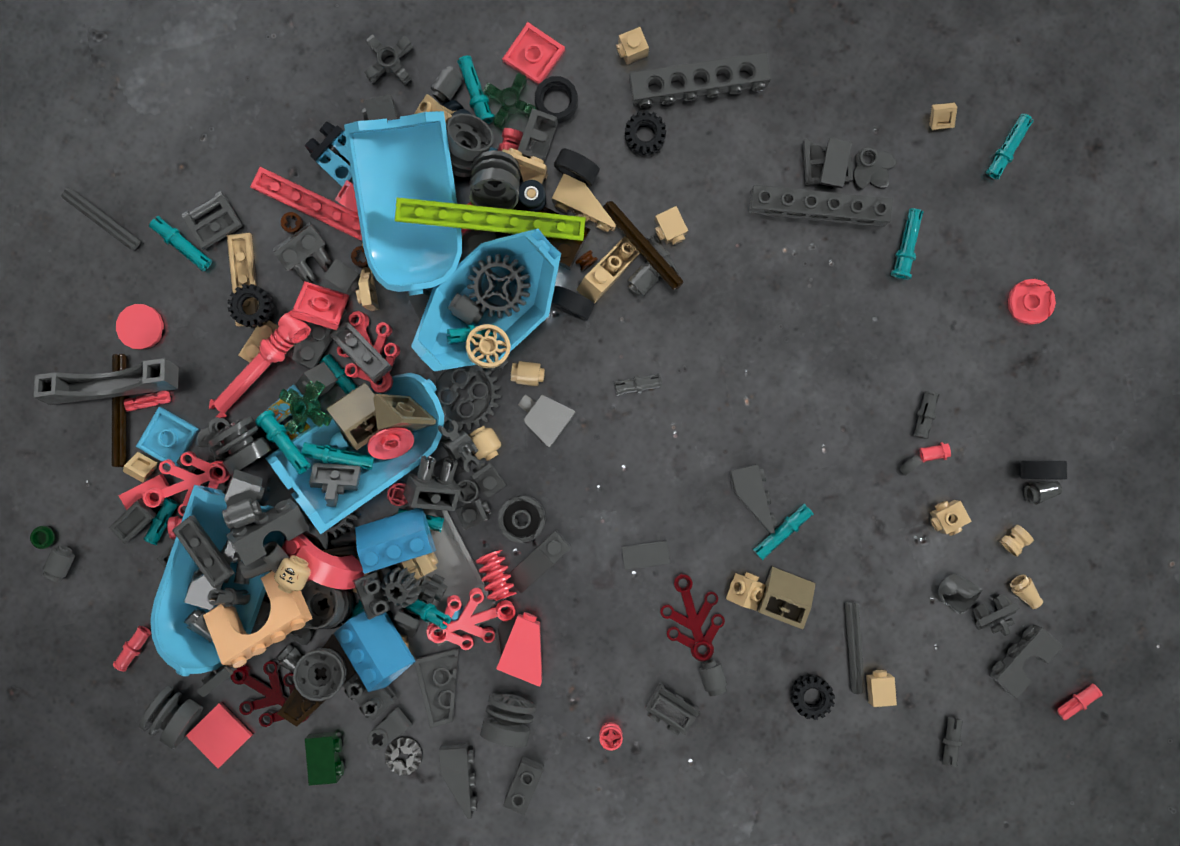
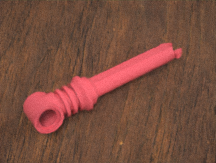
(271, 351)

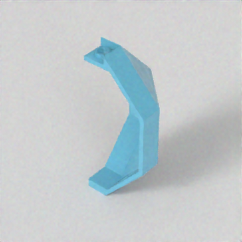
(541, 264)

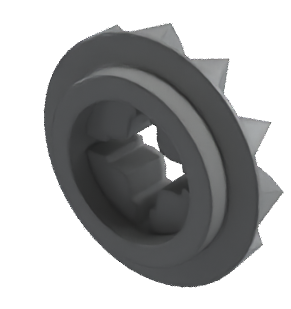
(407, 746)

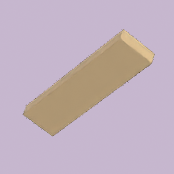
(242, 267)

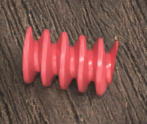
(495, 576)

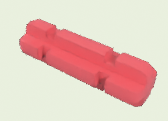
(147, 400)

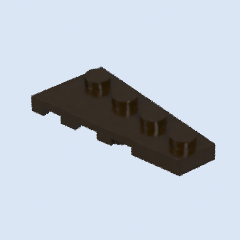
(297, 707)

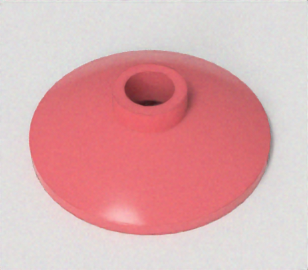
(390, 443)

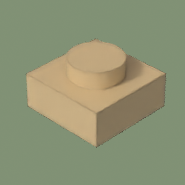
(943, 116)
(140, 467)

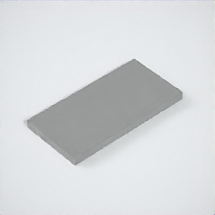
(455, 566)

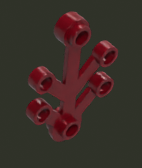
(693, 621)
(273, 695)

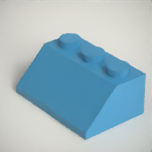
(393, 540)
(374, 649)

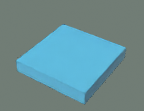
(167, 436)

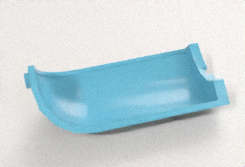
(410, 162)
(371, 481)
(173, 640)

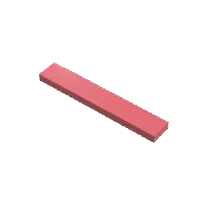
(307, 202)

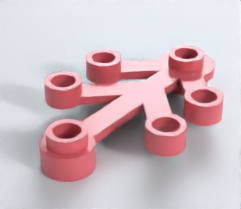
(380, 342)
(190, 479)
(467, 621)

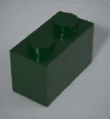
(323, 758)

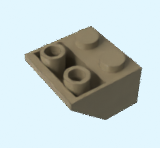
(355, 416)
(787, 598)

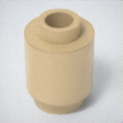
(527, 373)

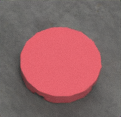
(1031, 301)
(139, 326)

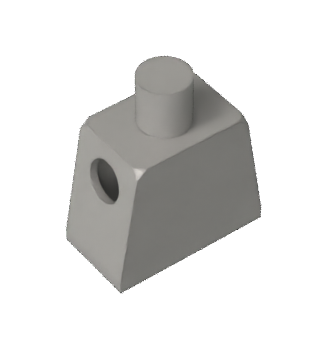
(545, 417)

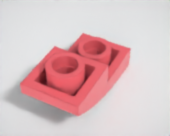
(131, 496)

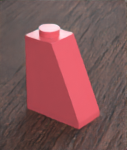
(523, 650)

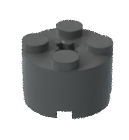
(509, 523)

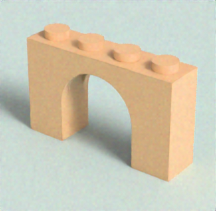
(232, 642)

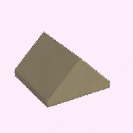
(400, 412)

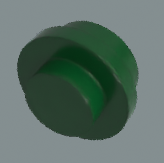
(42, 537)

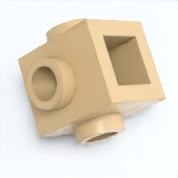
(949, 517)
(746, 591)

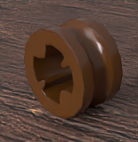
(284, 222)
(354, 255)
(586, 260)

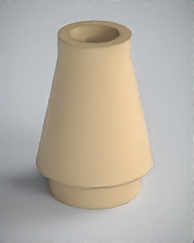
(1025, 589)

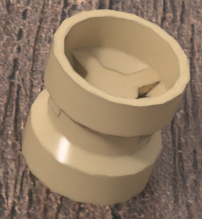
(1016, 540)

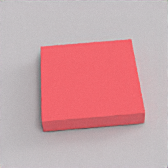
(533, 54)
(320, 305)
(219, 735)

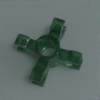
(513, 91)
(298, 404)

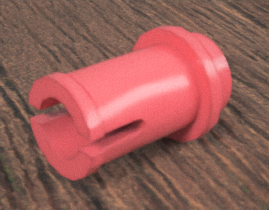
(936, 452)

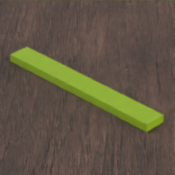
(488, 218)

